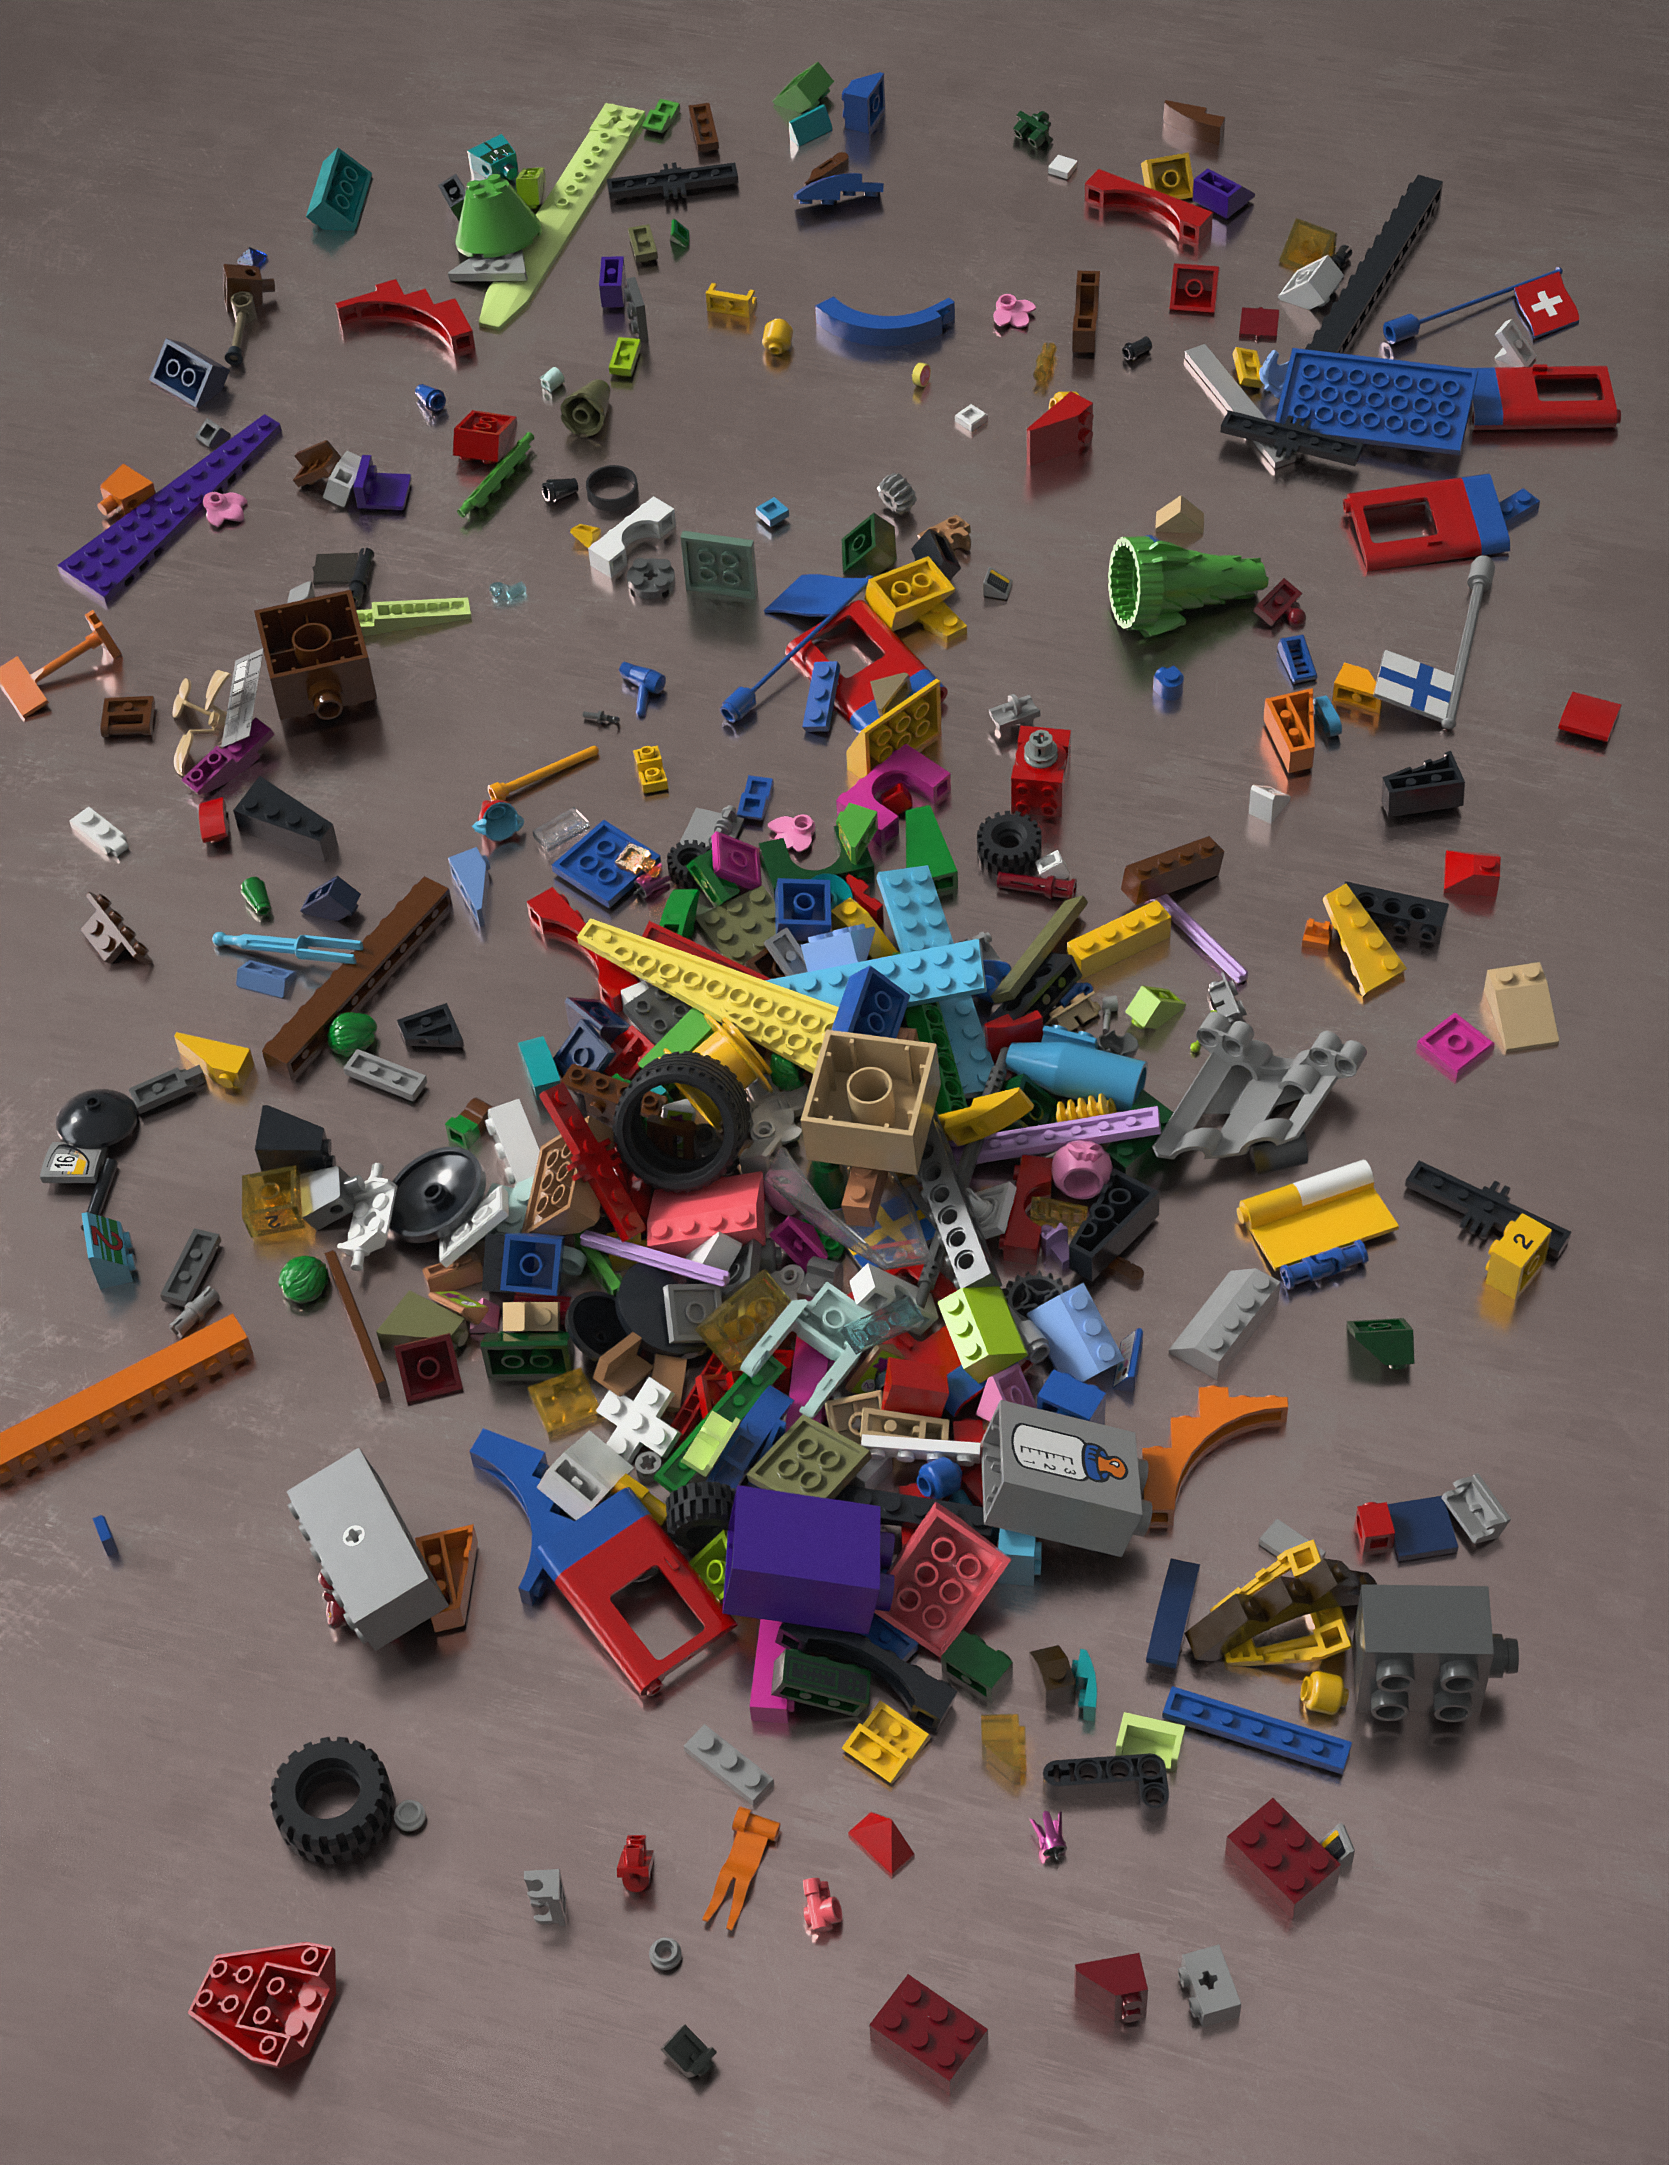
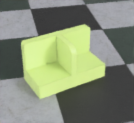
(709, 1443)

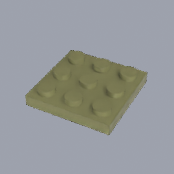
(740, 925)
(810, 1461)

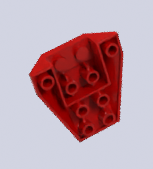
(268, 2000)

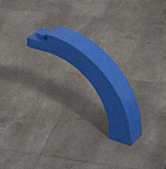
(883, 330)

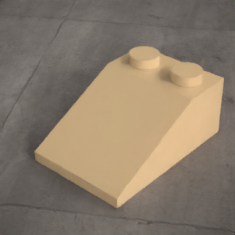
(1521, 1006)

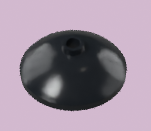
(96, 1119)
(594, 1324)

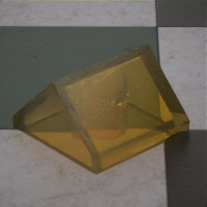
(1307, 244)

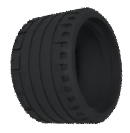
(661, 1168)

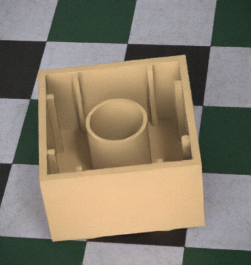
(871, 1102)

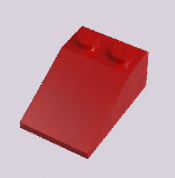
(1060, 429)
(483, 436)

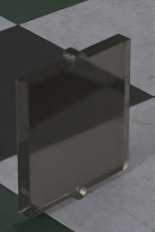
(334, 568)

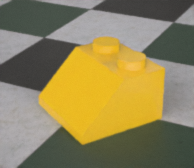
(1169, 175)

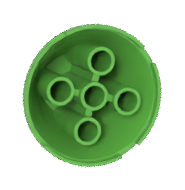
(495, 219)

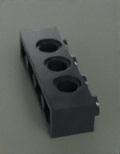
(1403, 913)
(1044, 989)

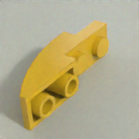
(985, 1116)

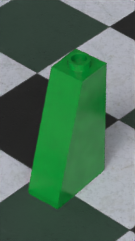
(928, 847)

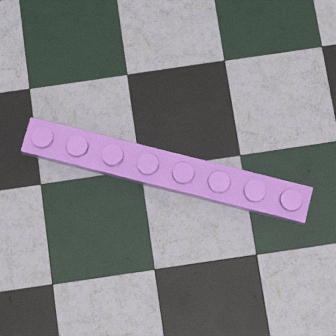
(1056, 1135)

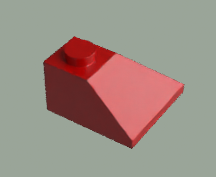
(1472, 873)

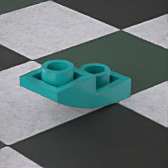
(1085, 1683)

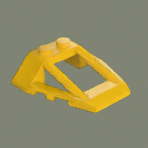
(1330, 1631)

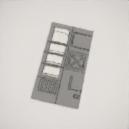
(242, 698)

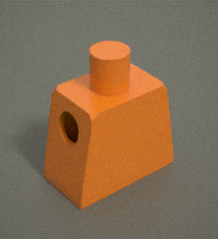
(124, 491)

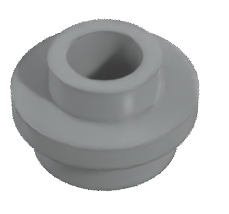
(662, 1945)

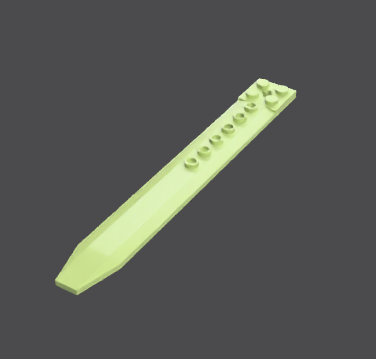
(564, 210)

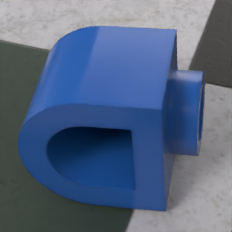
(1168, 683)

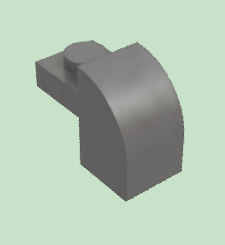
(818, 1273)

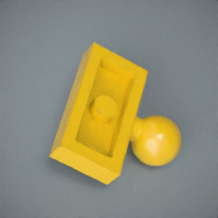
(1247, 367)

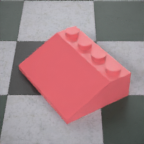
(687, 1220)
(941, 1579)

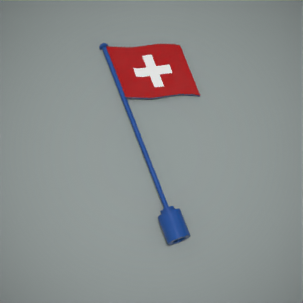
(1541, 300)

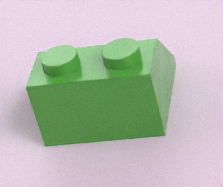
(805, 89)

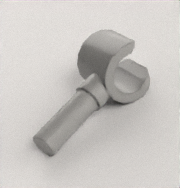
(1109, 1005)

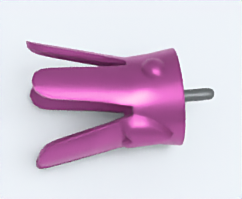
(646, 884)
(1051, 1841)

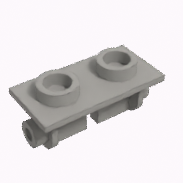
(1224, 992)

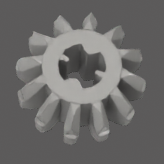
(897, 493)

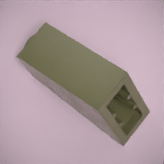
(420, 1319)

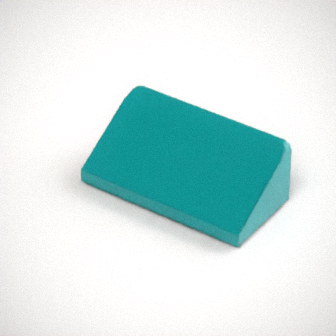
(810, 126)

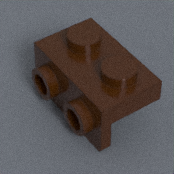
(316, 463)

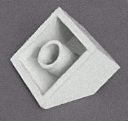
(1313, 284)

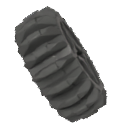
(1034, 1290)

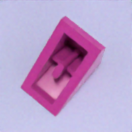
(798, 1241)

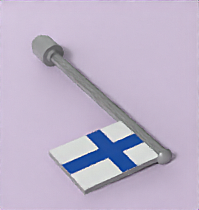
(1427, 688)

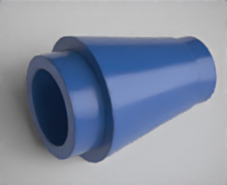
(431, 397)

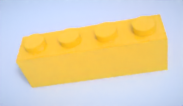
(1120, 938)

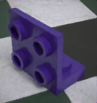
(380, 489)

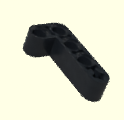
(1107, 1785)

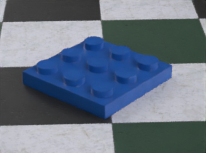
(592, 864)

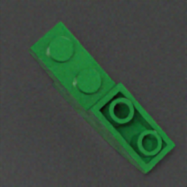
(681, 912)

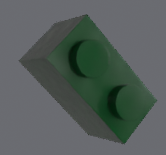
(977, 1665)

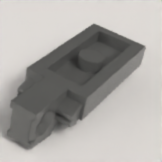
(166, 1087)

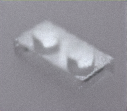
(561, 829)

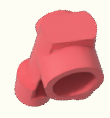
(821, 1908)

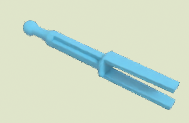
(293, 946)

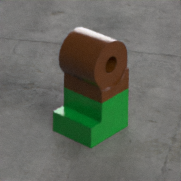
(468, 1124)

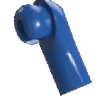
(1077, 989)

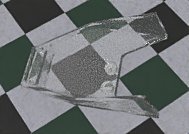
(890, 1244)

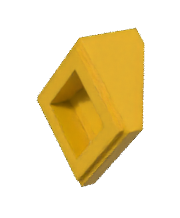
(586, 534)

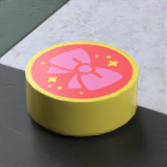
(921, 374)

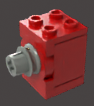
(1041, 771)

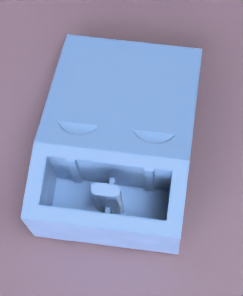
(838, 947)

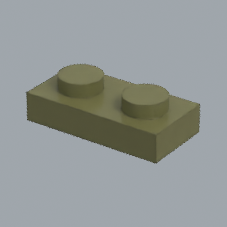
(642, 243)

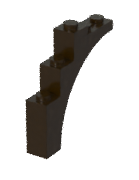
(1284, 1599)

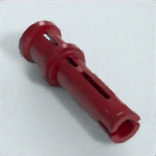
(1050, 890)

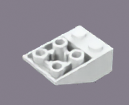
(583, 1475)

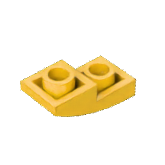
(650, 769)

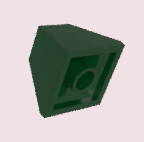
(1386, 1339)

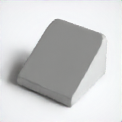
(301, 592)

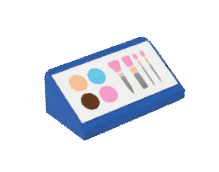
(1127, 1370)

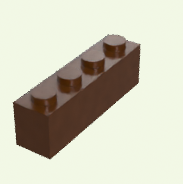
(1172, 870)

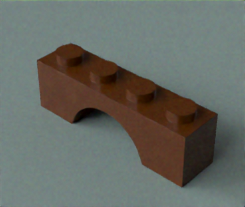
(1086, 311)

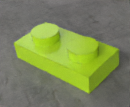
(624, 356)

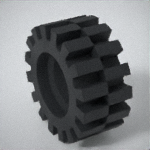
(683, 854)

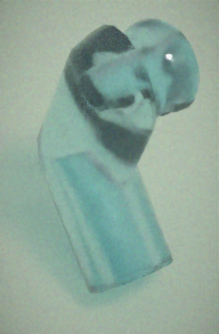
(505, 591)

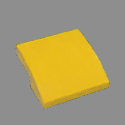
(886, 1742)

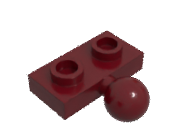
(1279, 602)

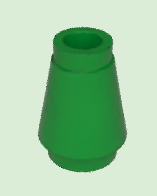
(256, 895)

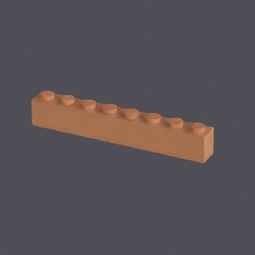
(866, 1184)

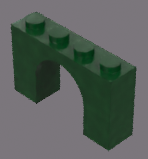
(778, 864)

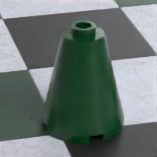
(829, 1182)

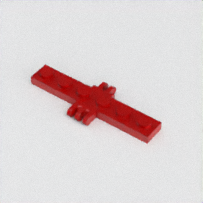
(593, 1162)

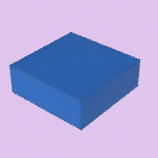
(105, 1535)

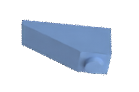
(472, 879)

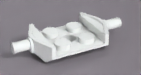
(370, 1217)

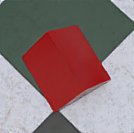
(915, 1388)

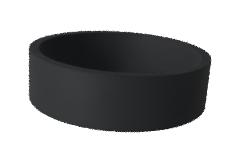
(608, 472)

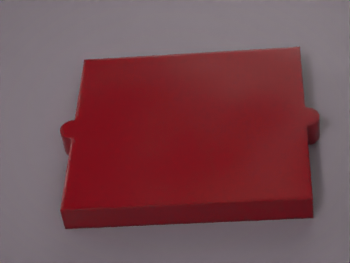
(1259, 323)

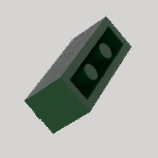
(821, 1682)

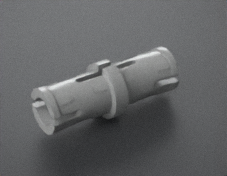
(194, 1311)

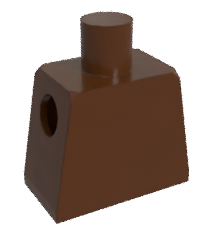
(245, 278)

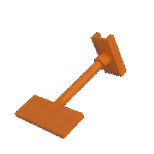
(23, 686)

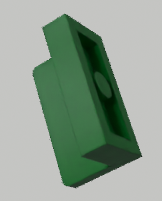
(714, 887)

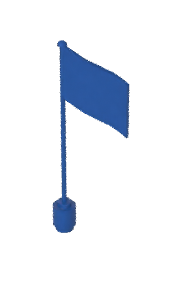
(807, 596)

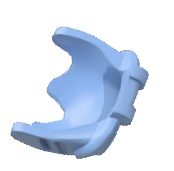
(1273, 374)

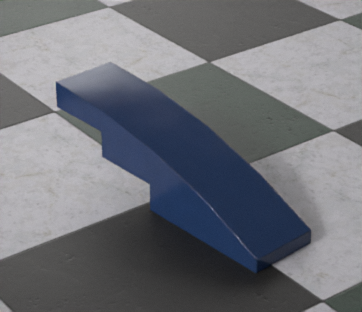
(1173, 1613)

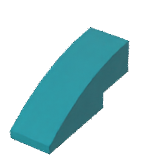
(539, 1065)

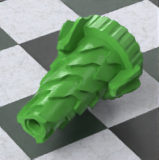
(1160, 579)

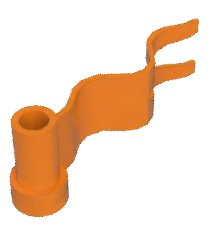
(743, 1861)

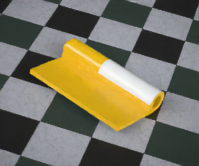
(1317, 1214)

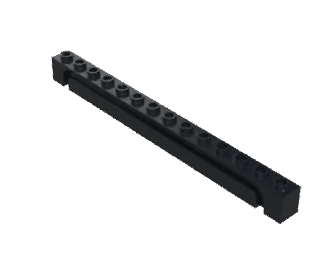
(1378, 266)

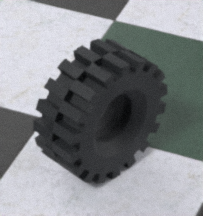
(1009, 829)

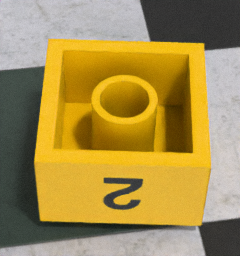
(1517, 1255)

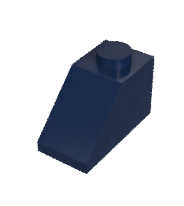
(332, 900)

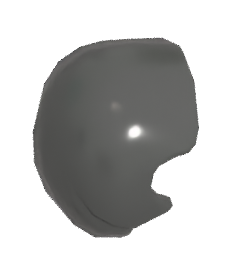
(1122, 1045)

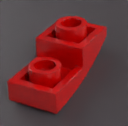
(213, 820)
(861, 895)

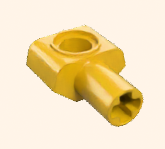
(653, 1504)

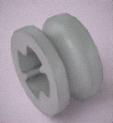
(647, 1457)

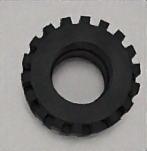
(698, 1513)

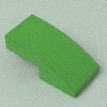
(662, 117)

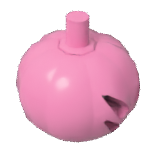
(1081, 1169)

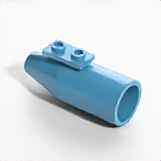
(1075, 1068)

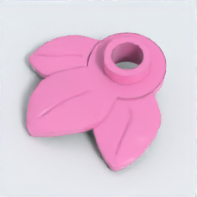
(1012, 311)
(226, 507)
(795, 831)

